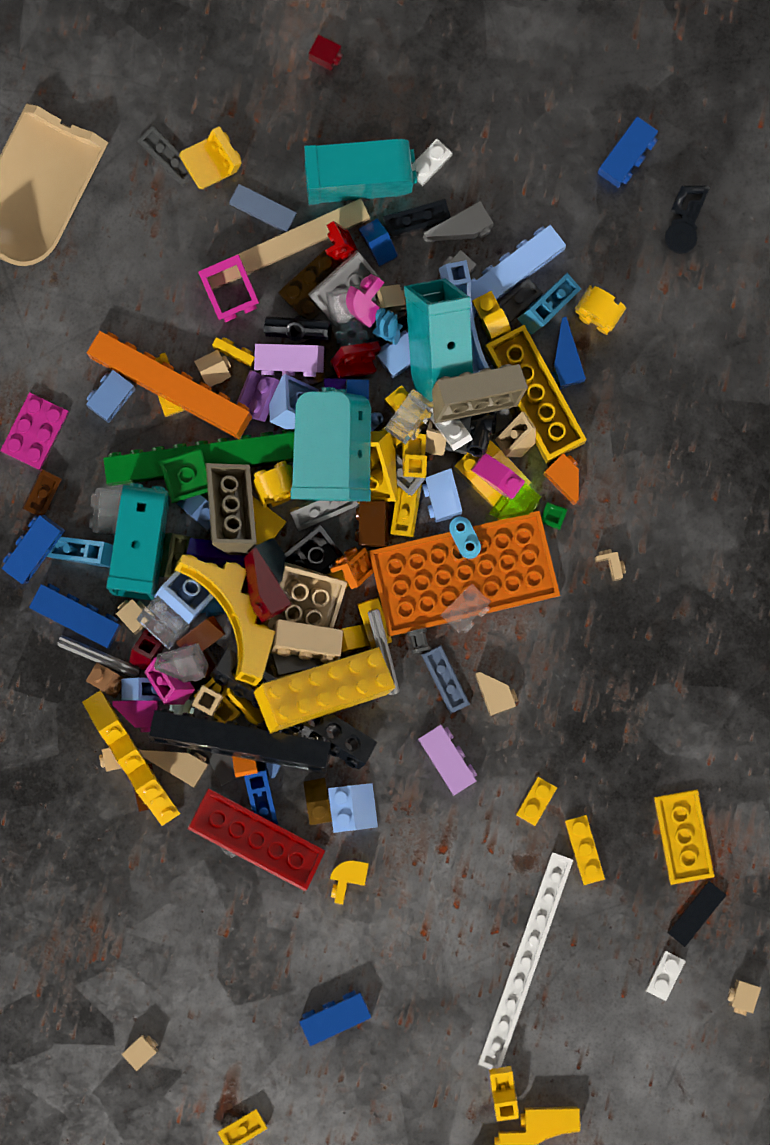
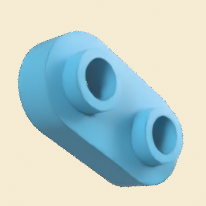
(465, 537)

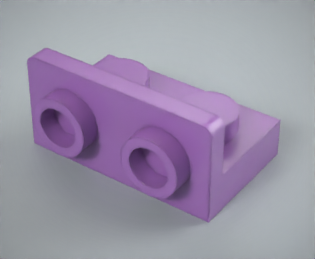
(257, 394)

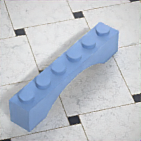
(459, 275)

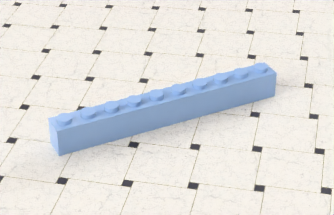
(500, 280)

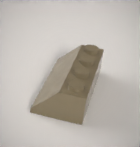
(478, 392)
(231, 508)

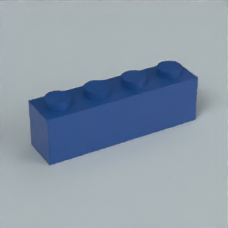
(75, 616)

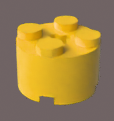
(600, 309)
(274, 485)

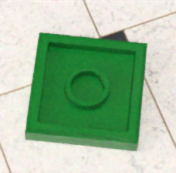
(185, 475)

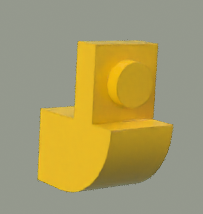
(492, 316)
(350, 872)
(503, 1093)

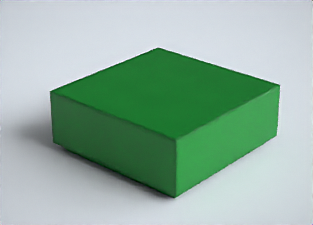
(553, 515)

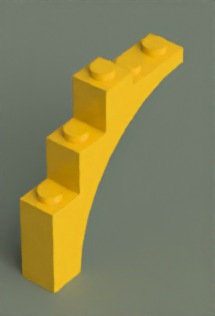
(225, 585)
(130, 758)
(541, 1124)

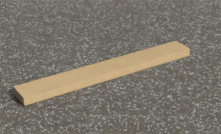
(292, 242)

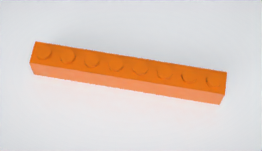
(170, 385)

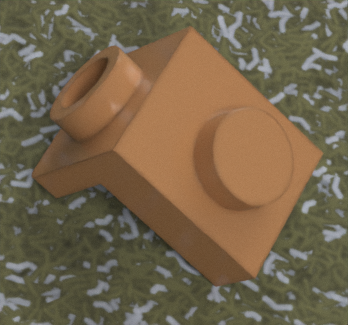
(105, 680)

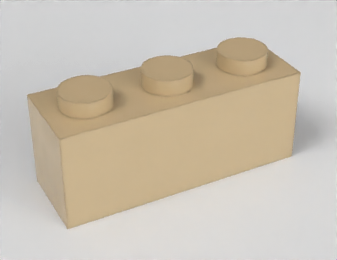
(307, 641)

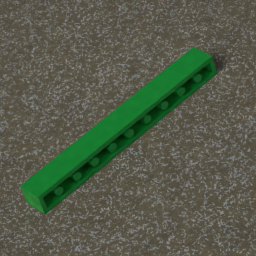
(255, 451)

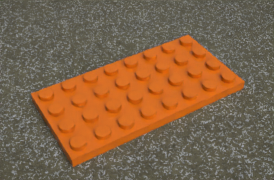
(429, 573)

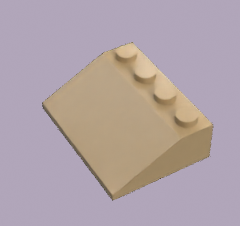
(312, 595)

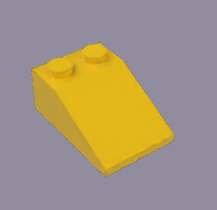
(465, 465)
(383, 467)

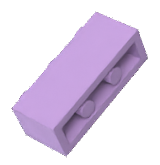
(289, 359)
(448, 759)

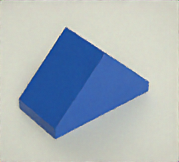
(378, 242)

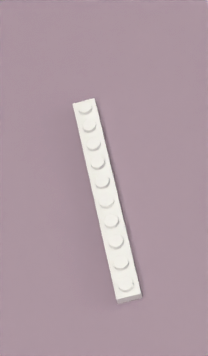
(525, 961)

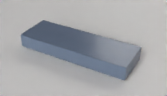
(262, 208)
(445, 679)

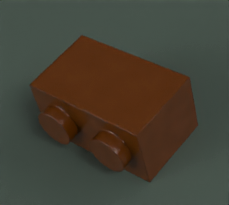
(373, 524)

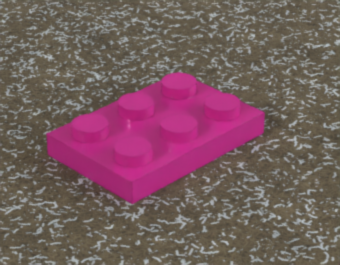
(34, 431)

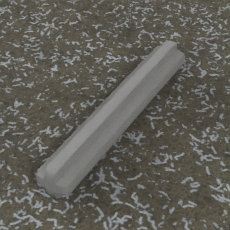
(381, 642)
(99, 656)

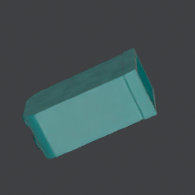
(359, 170)
(437, 333)
(332, 447)
(139, 542)

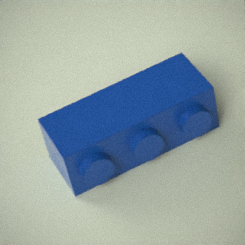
(628, 152)
(32, 548)
(334, 1017)

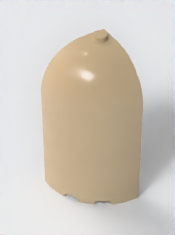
(42, 182)

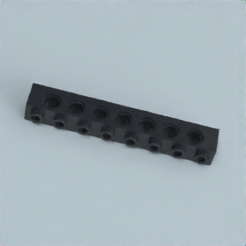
(342, 732)

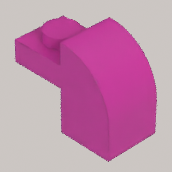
(360, 302)

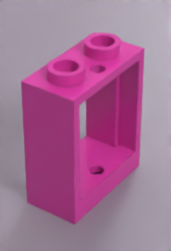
(219, 267)

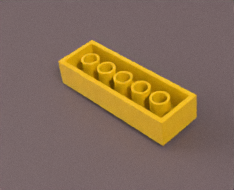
(543, 401)
(324, 689)

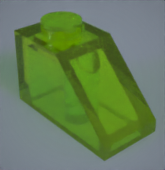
(522, 504)

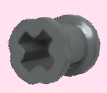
(419, 640)

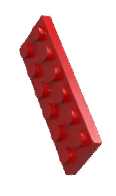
(256, 839)

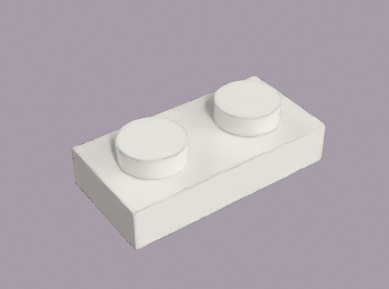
(431, 161)
(665, 975)

